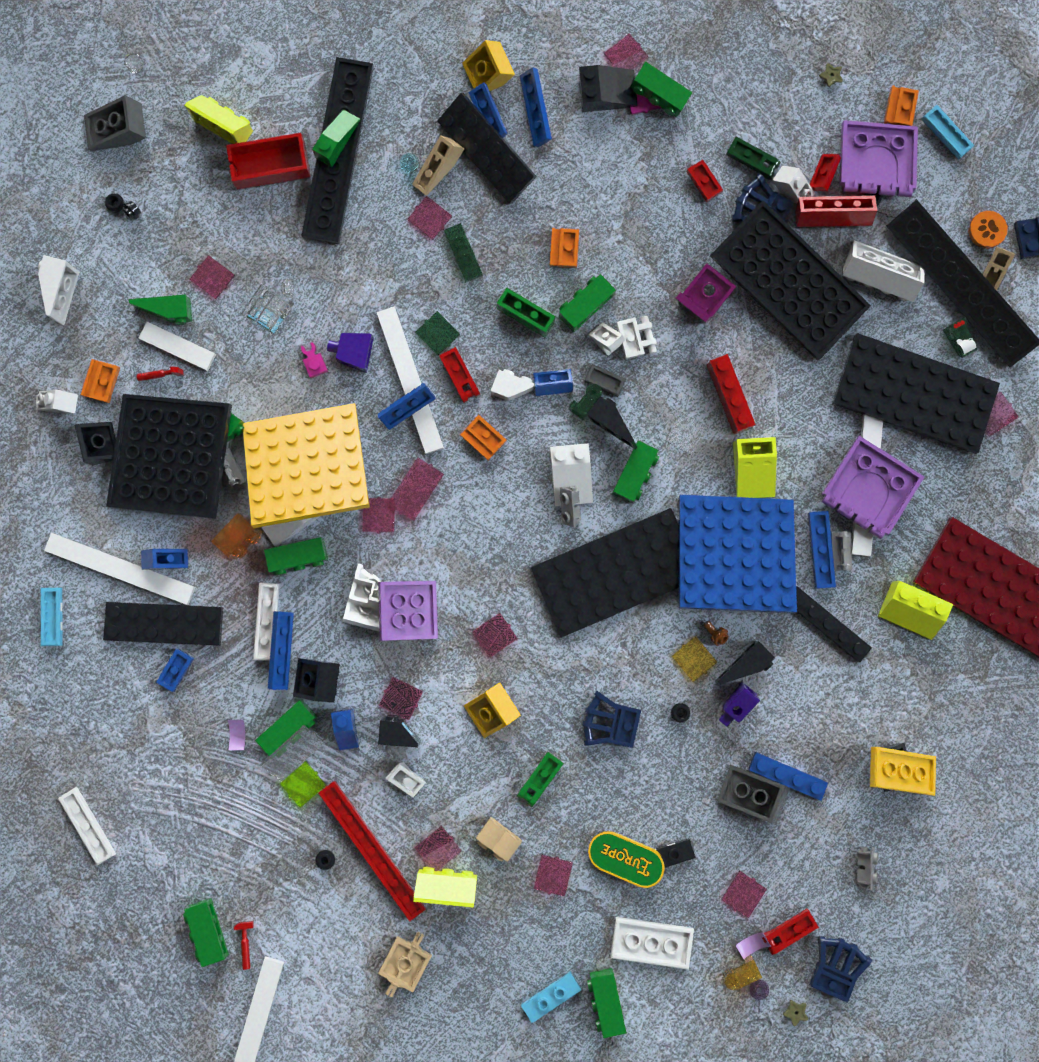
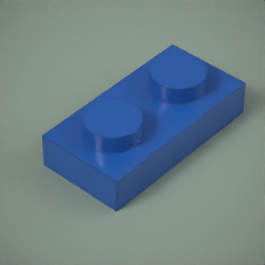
(175, 670)

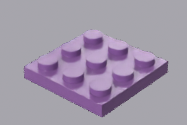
(407, 610)

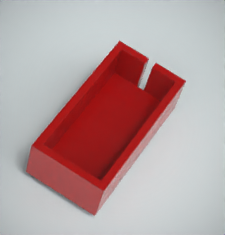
(268, 161)

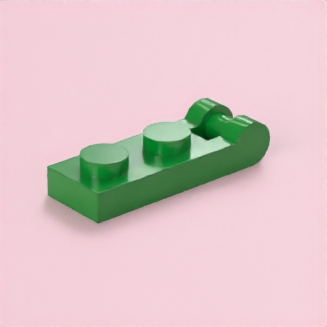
(540, 778)

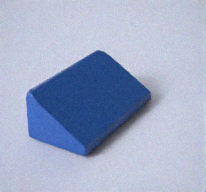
(553, 382)

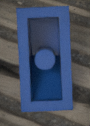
(164, 559)
(345, 729)

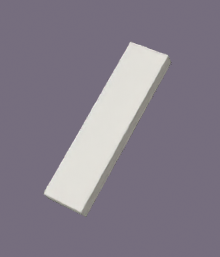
(177, 346)
(267, 603)
(87, 826)

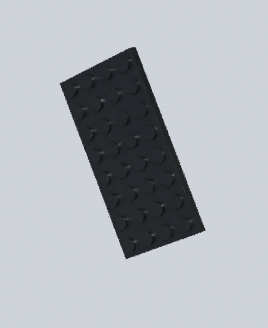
(790, 280)
(916, 393)
(611, 573)

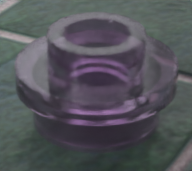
(753, 987)

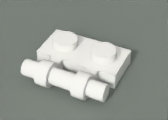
(633, 345)

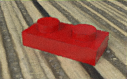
(825, 172)
(704, 180)

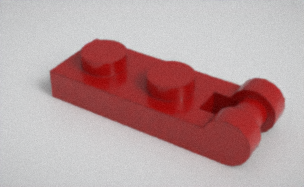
(459, 374)
(790, 931)

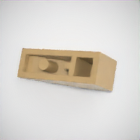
(438, 164)
(998, 266)

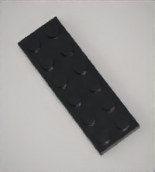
(486, 148)
(163, 623)

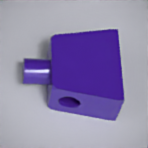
(353, 350)
(742, 697)

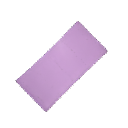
(237, 734)
(752, 944)

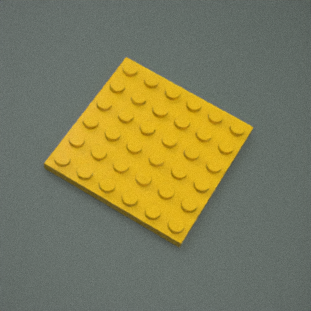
(304, 466)

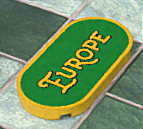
(626, 859)

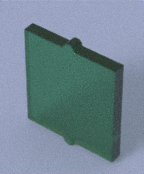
(437, 333)

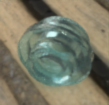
(409, 157)

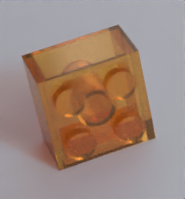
(237, 537)

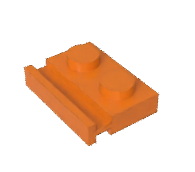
(901, 106)
(564, 248)
(100, 381)
(483, 437)

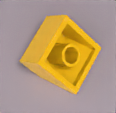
(488, 65)
(492, 710)

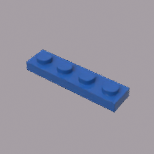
(535, 107)
(821, 549)
(280, 650)
(788, 776)

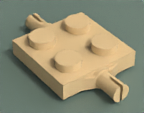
(404, 964)

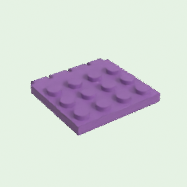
(878, 158)
(871, 487)

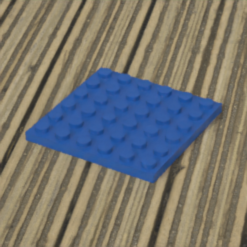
(737, 554)

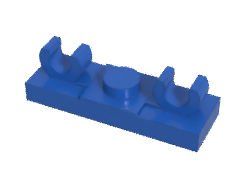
(484, 103)
(406, 406)

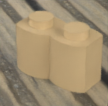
(498, 839)

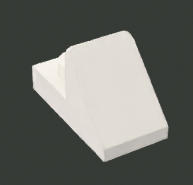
(607, 338)
(405, 779)

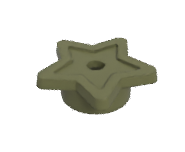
(828, 79)
(790, 1012)

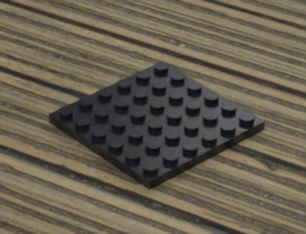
(169, 456)

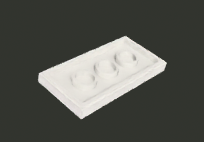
(652, 943)

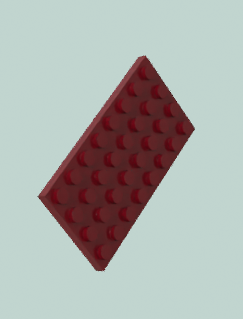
(984, 583)

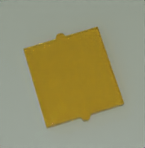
(694, 659)

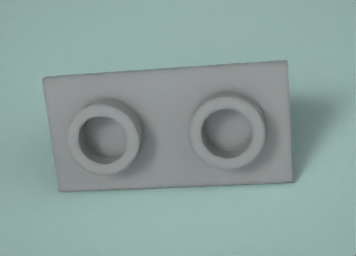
(231, 473)
(570, 513)
(841, 550)
(869, 860)

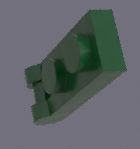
(753, 157)

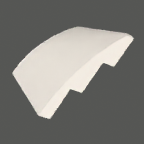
(363, 601)

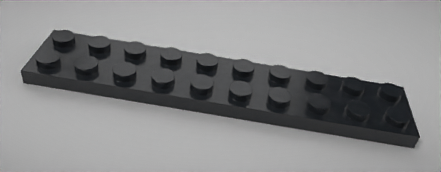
(332, 184)
(963, 283)

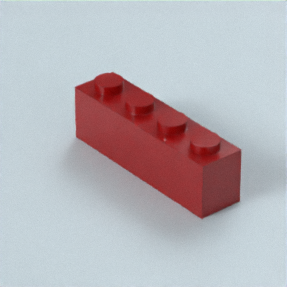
(836, 211)
(730, 394)

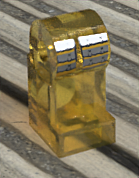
(742, 975)

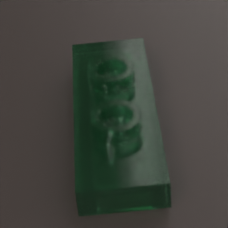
(463, 252)

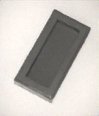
(606, 380)

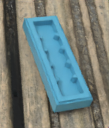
(947, 132)
(51, 617)
(551, 997)

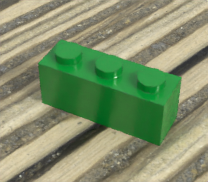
(660, 89)
(586, 302)
(525, 312)
(636, 472)
(296, 556)
(286, 726)
(205, 932)
(606, 1003)

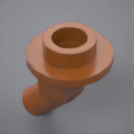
(719, 636)

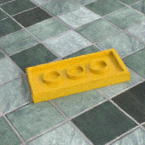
(902, 771)

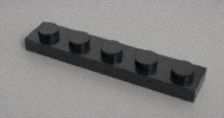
(831, 626)

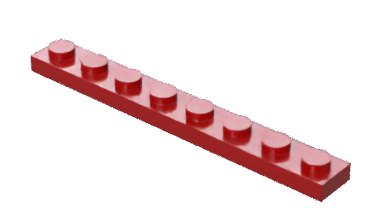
(371, 850)

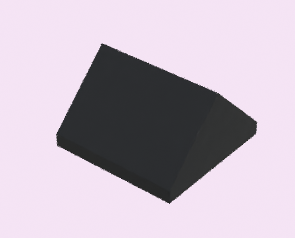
(96, 442)

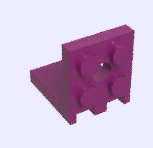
(700, 303)

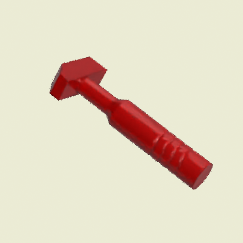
(160, 373)
(245, 942)

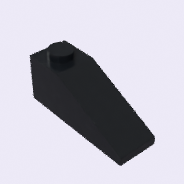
(608, 418)
(751, 661)

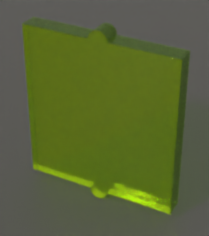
(303, 784)

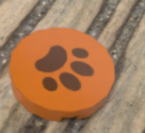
(987, 229)

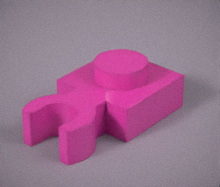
(314, 363)

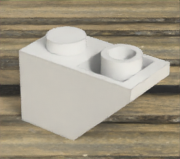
(792, 183)
(509, 386)
(56, 401)

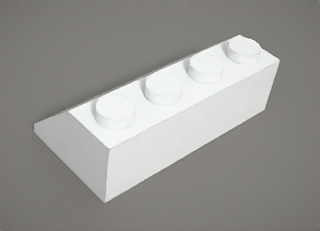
(883, 271)

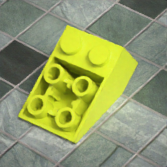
(755, 467)

